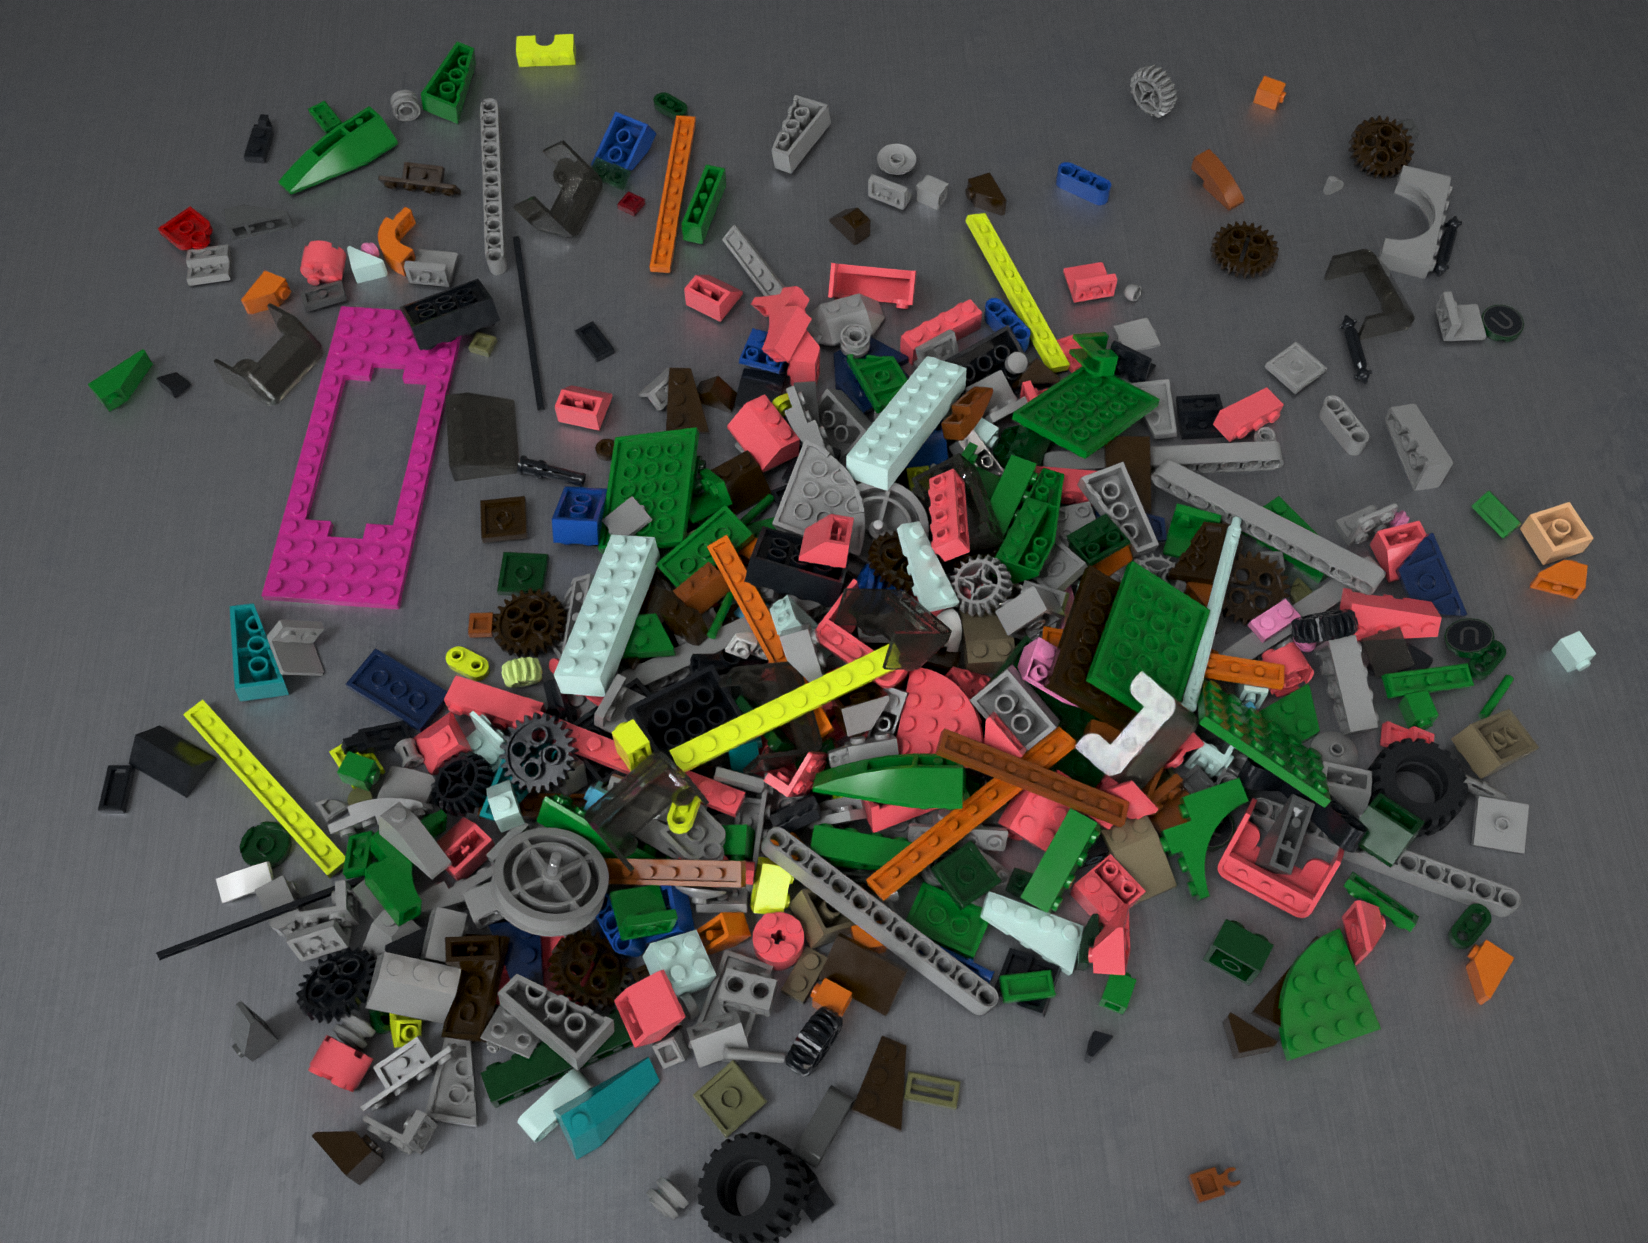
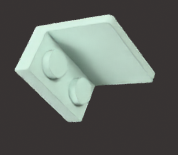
(486, 741)
(1210, 759)

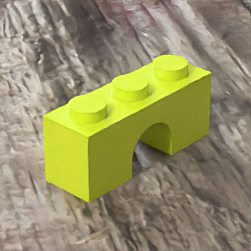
(558, 53)

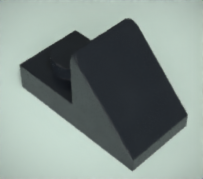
(817, 1200)

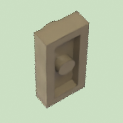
(804, 975)

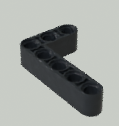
(1333, 820)

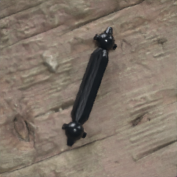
(1447, 246)
(1355, 349)

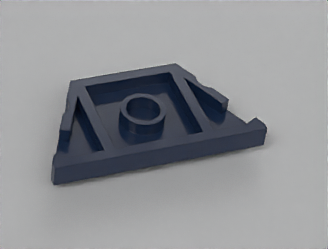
(877, 348)
(1427, 578)

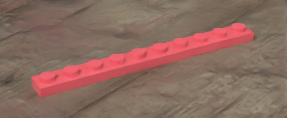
(603, 751)

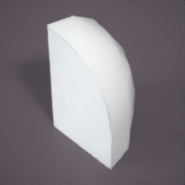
(952, 620)

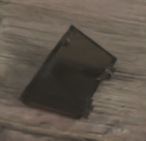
(982, 521)

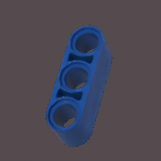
(1083, 183)
(999, 315)
(607, 921)

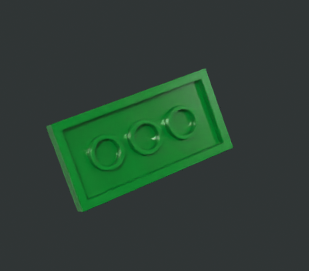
(693, 551)

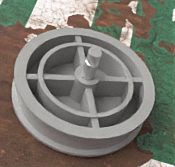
(885, 513)
(549, 882)

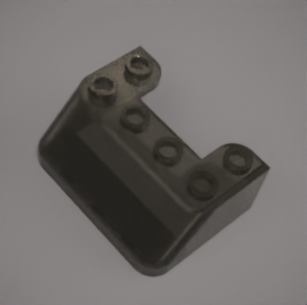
(1147, 739)

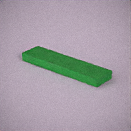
(1430, 679)

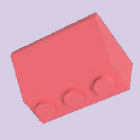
(764, 433)

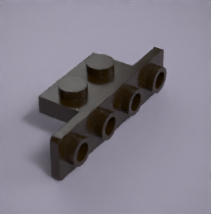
(423, 177)

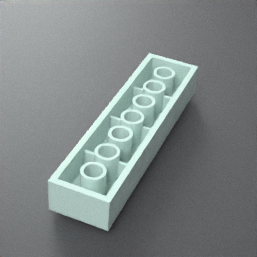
(906, 423)
(607, 616)

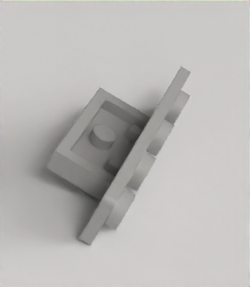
(754, 814)
(983, 837)
(733, 901)
(403, 1066)

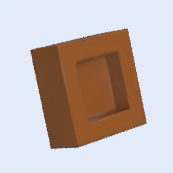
(480, 625)

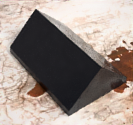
(170, 759)

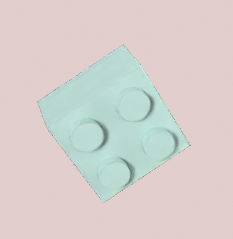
(683, 962)

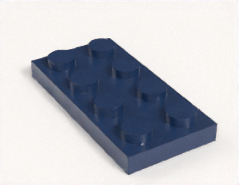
(398, 690)

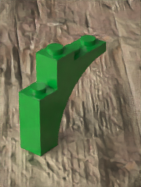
(1190, 840)
(391, 875)

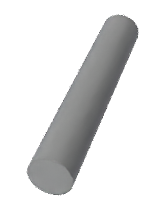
(754, 1055)

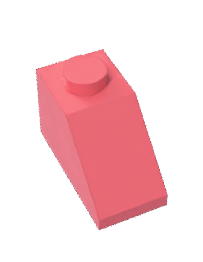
(1001, 738)

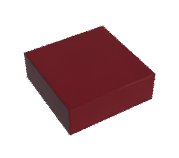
(631, 203)

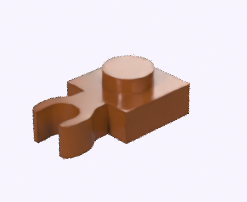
(1209, 1185)

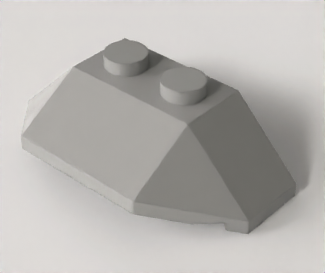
(835, 315)
(572, 605)

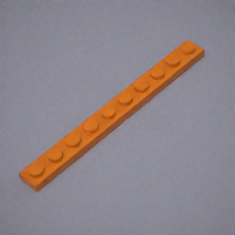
(672, 195)
(755, 611)
(1219, 666)
(962, 821)

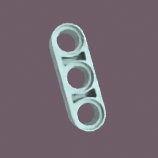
(540, 1118)

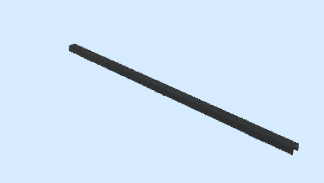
(528, 323)
(195, 942)

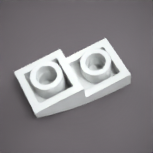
(745, 644)
(244, 881)

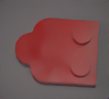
(187, 230)

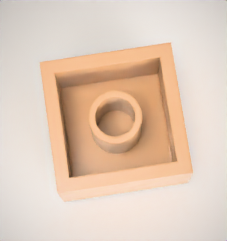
(1556, 533)

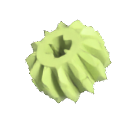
(522, 672)

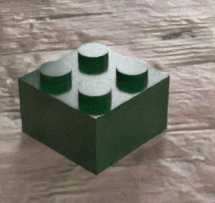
(1238, 951)

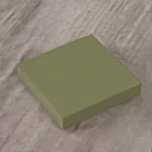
(730, 1098)

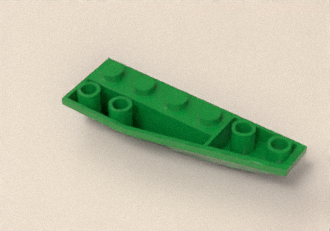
(340, 151)
(1034, 529)
(898, 780)
(560, 813)

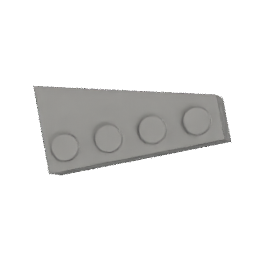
(799, 132)
(1417, 447)
(1114, 494)
(1348, 685)
(561, 1024)

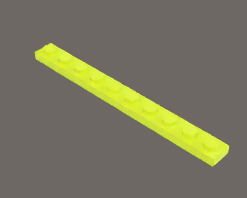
(1017, 292)
(780, 710)
(266, 788)

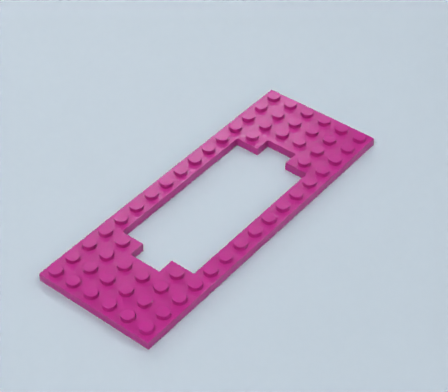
(374, 569)

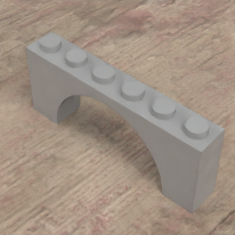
(1430, 193)

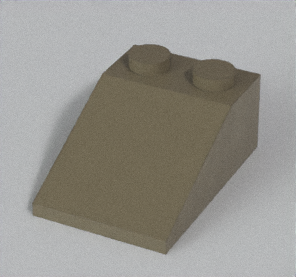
(984, 642)
(1494, 743)
(1141, 855)
(819, 919)

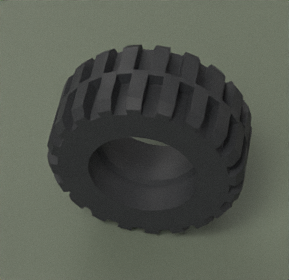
(1432, 765)
(724, 1176)

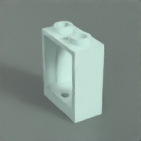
(789, 614)

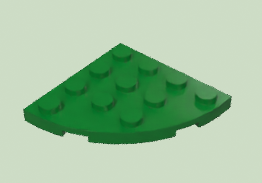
(1323, 999)

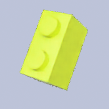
(631, 744)
(770, 888)

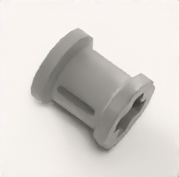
(409, 753)

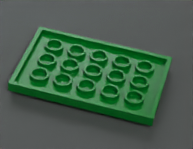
(1085, 411)
(659, 476)
(1148, 631)
(1263, 742)

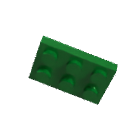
(945, 924)

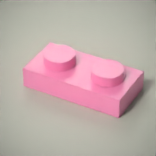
(1273, 620)

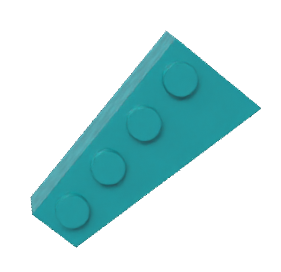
(253, 660)

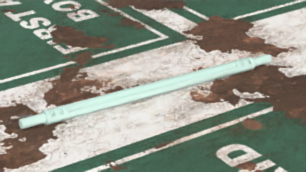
(1214, 605)

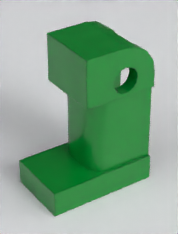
(1094, 355)

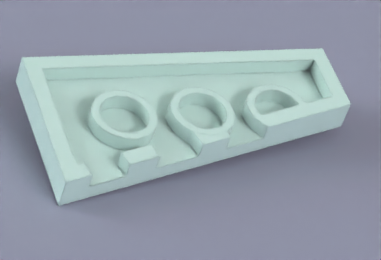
(928, 576)
(1044, 933)

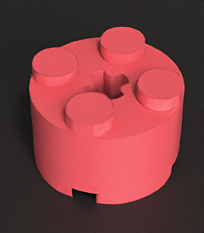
(322, 263)
(1296, 667)
(774, 927)
(340, 1064)

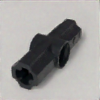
(722, 662)
(559, 703)

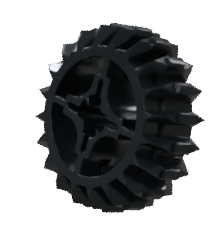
(1324, 626)
(459, 798)
(814, 1041)

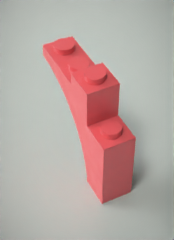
(786, 321)

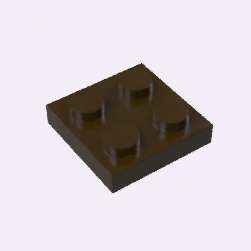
(503, 519)

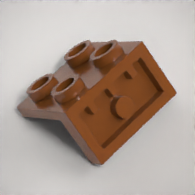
(1167, 799)

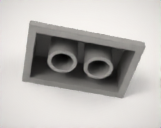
(841, 419)
(1017, 707)
(412, 987)

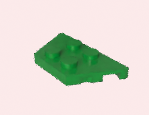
(878, 377)
(648, 639)
(1294, 714)

